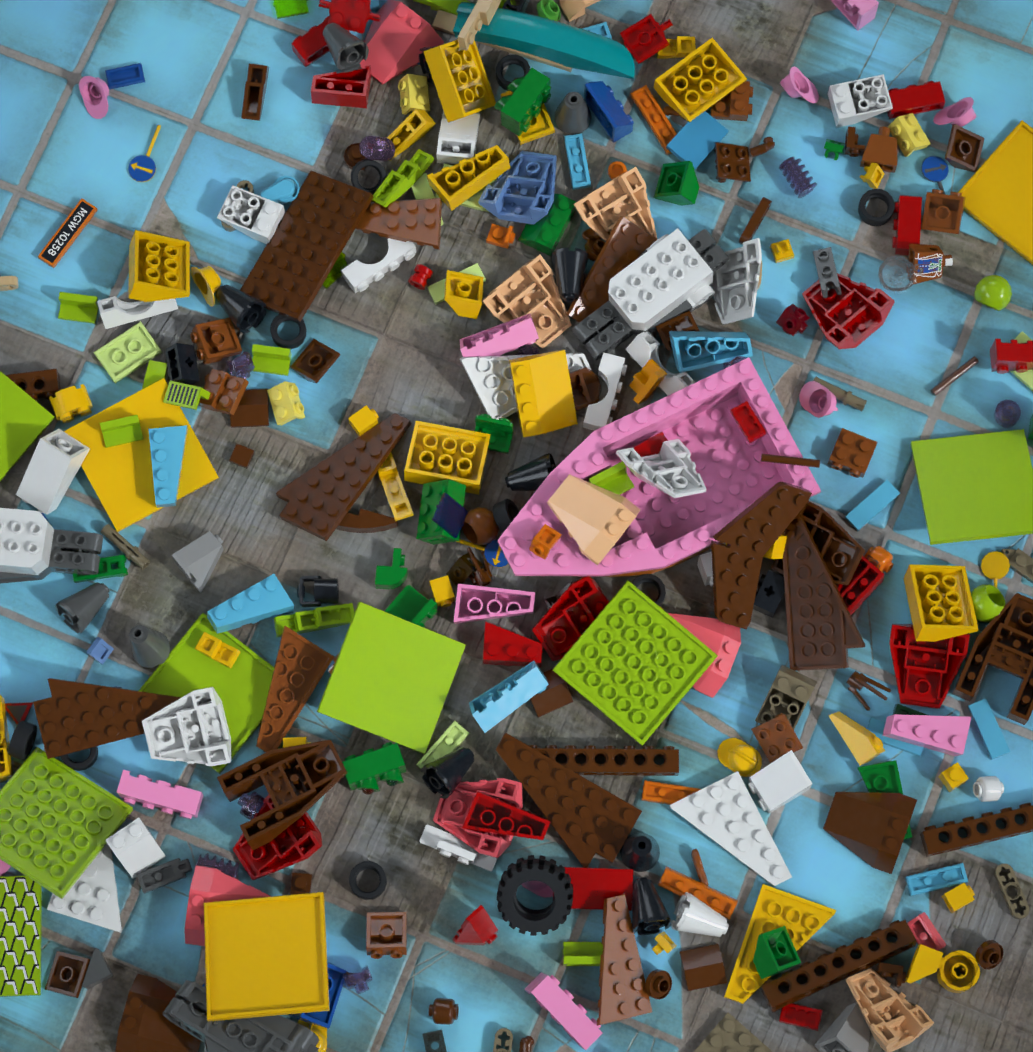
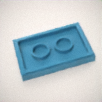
(697, 139)

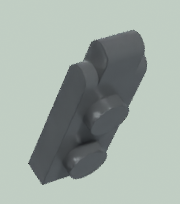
(163, 874)

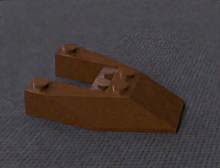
(1009, 647)
(294, 780)

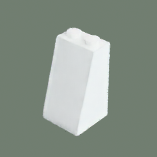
(51, 470)

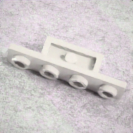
(452, 846)

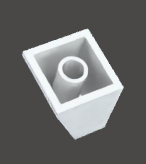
(779, 782)
(135, 848)

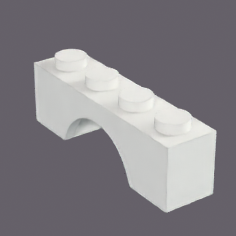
(361, 275)
(117, 312)
(645, 348)
(610, 371)

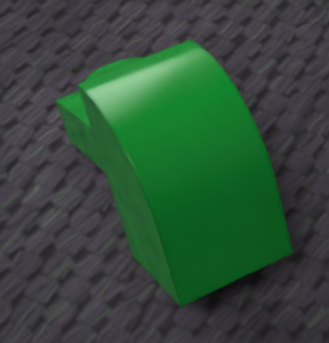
(392, 577)

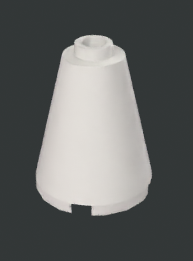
(698, 918)

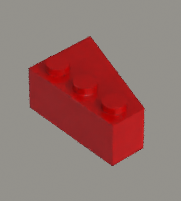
(343, 88)
(1011, 356)
(861, 586)
(509, 648)

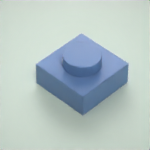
(100, 650)

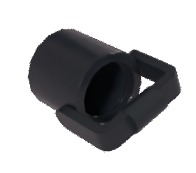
(325, 591)

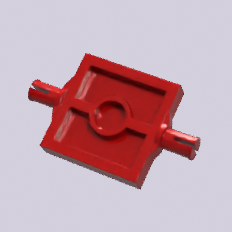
(350, 13)
(645, 38)

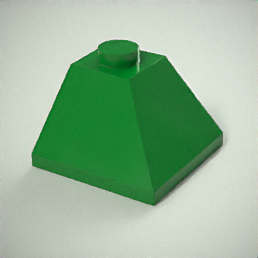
(677, 183)
(774, 953)

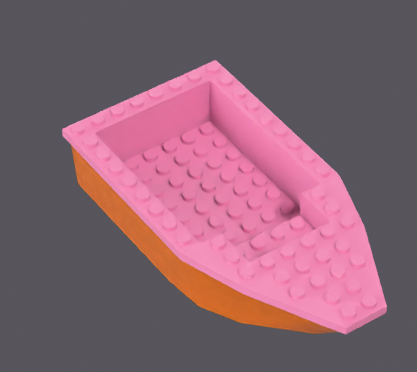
(667, 527)

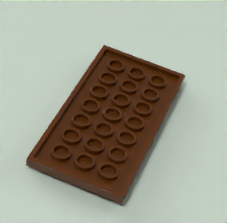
(306, 245)

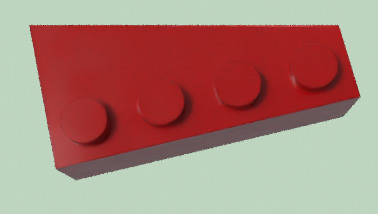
(500, 817)

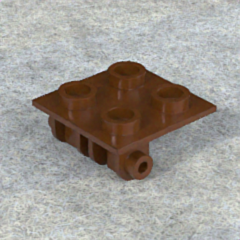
(732, 162)

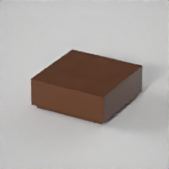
(241, 456)

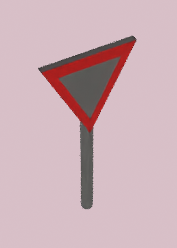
(18, 711)

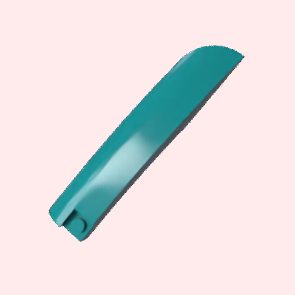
(552, 41)

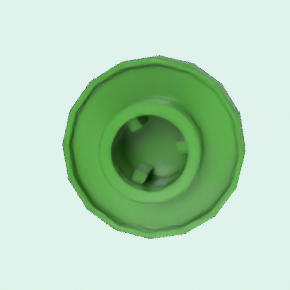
(548, 9)

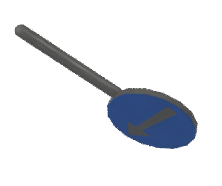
(935, 170)

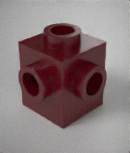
(793, 320)

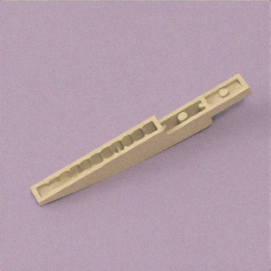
(481, 14)

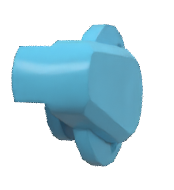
(282, 190)

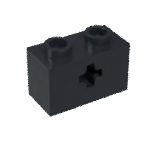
(182, 363)
(774, 583)

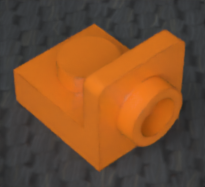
(501, 236)
(544, 541)

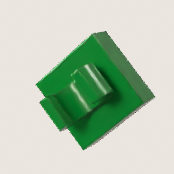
(833, 146)

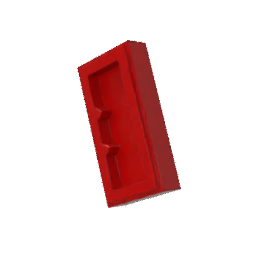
(748, 422)
(801, 1016)

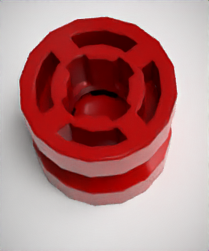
(420, 276)

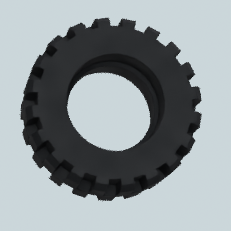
(526, 918)

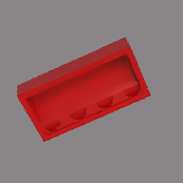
(596, 884)

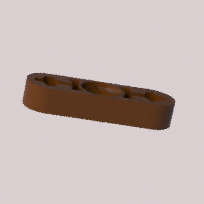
(755, 220)

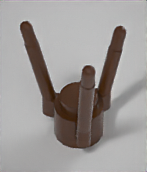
(481, 576)
(858, 681)

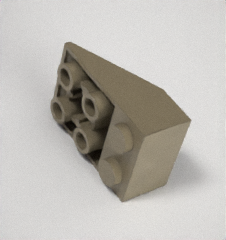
(787, 696)

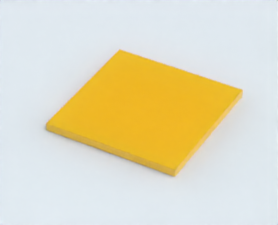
(1002, 192)
(124, 472)
(266, 956)

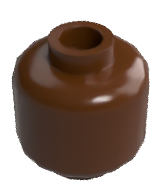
(443, 1011)

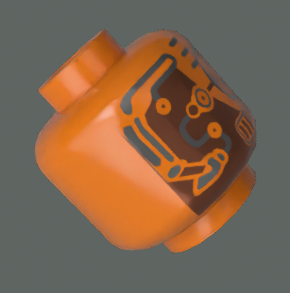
(880, 558)

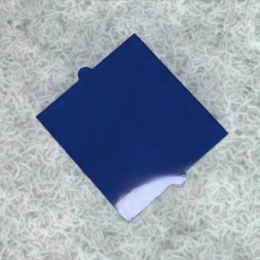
(450, 515)

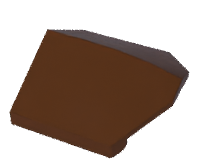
(683, 322)
(584, 387)

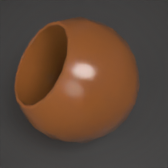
(480, 526)

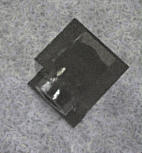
(435, 1036)

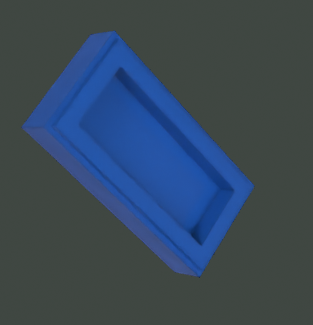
(125, 76)

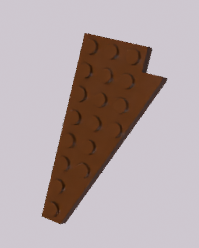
(330, 489)
(816, 614)
(92, 715)
(578, 809)

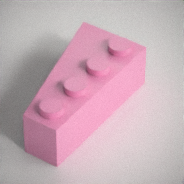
(936, 733)

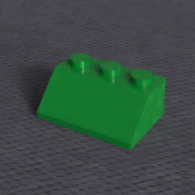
(548, 231)

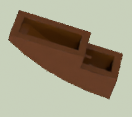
(255, 92)
(366, 522)

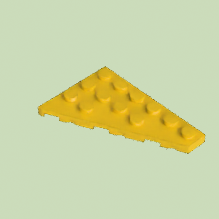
(772, 911)

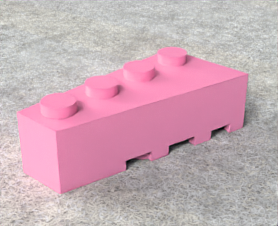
(858, 11)
(500, 338)
(488, 603)
(159, 795)
(564, 1010)

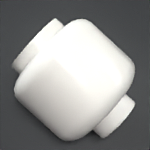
(988, 788)

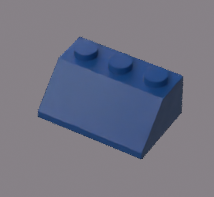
(608, 110)
(324, 1018)

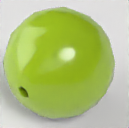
(993, 292)
(987, 602)

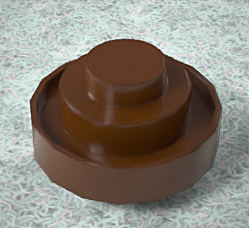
(353, 156)
(593, 248)
(989, 954)
(658, 984)

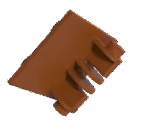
(777, 737)

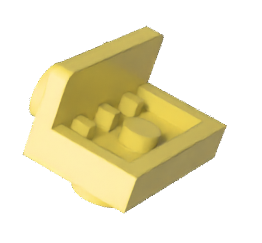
(413, 93)
(908, 134)
(286, 402)

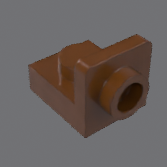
(851, 143)
(300, 883)
(889, 970)

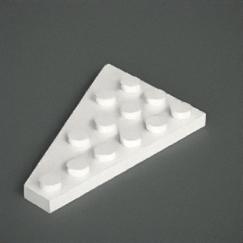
(494, 383)
(733, 821)
(93, 895)

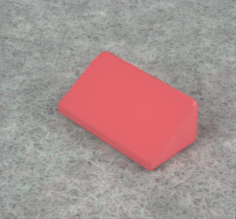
(925, 932)

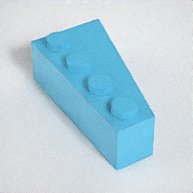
(167, 454)
(254, 604)
(507, 696)

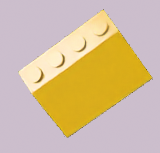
(459, 79)
(699, 80)
(158, 267)
(543, 392)
(445, 454)
(939, 602)

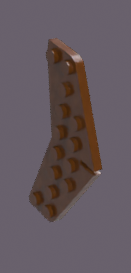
(748, 539)

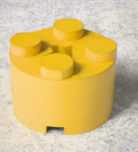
(70, 403)
(968, 967)

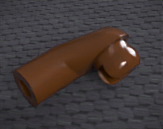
(763, 148)
(526, 1044)

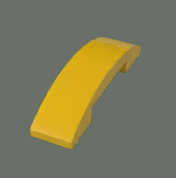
(394, 489)

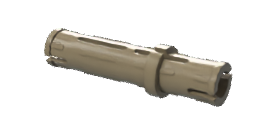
(844, 396)
(131, 552)

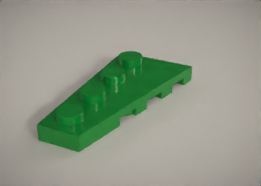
(883, 779)

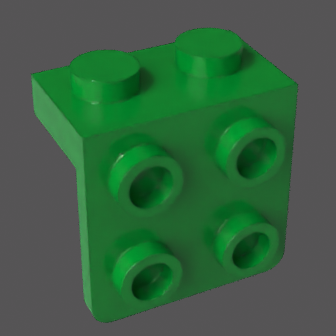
(500, 431)
(412, 607)

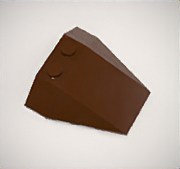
(834, 543)
(871, 825)
(144, 1025)

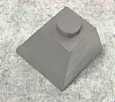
(199, 559)
(846, 1033)

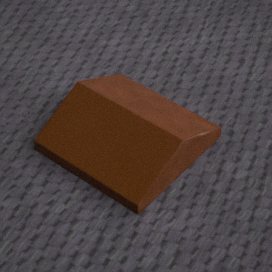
(964, 149)
(315, 361)
(252, 409)
(553, 697)
(703, 967)
(67, 974)

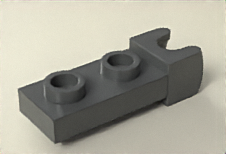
(826, 271)

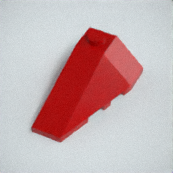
(476, 929)

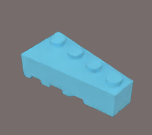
(704, 349)

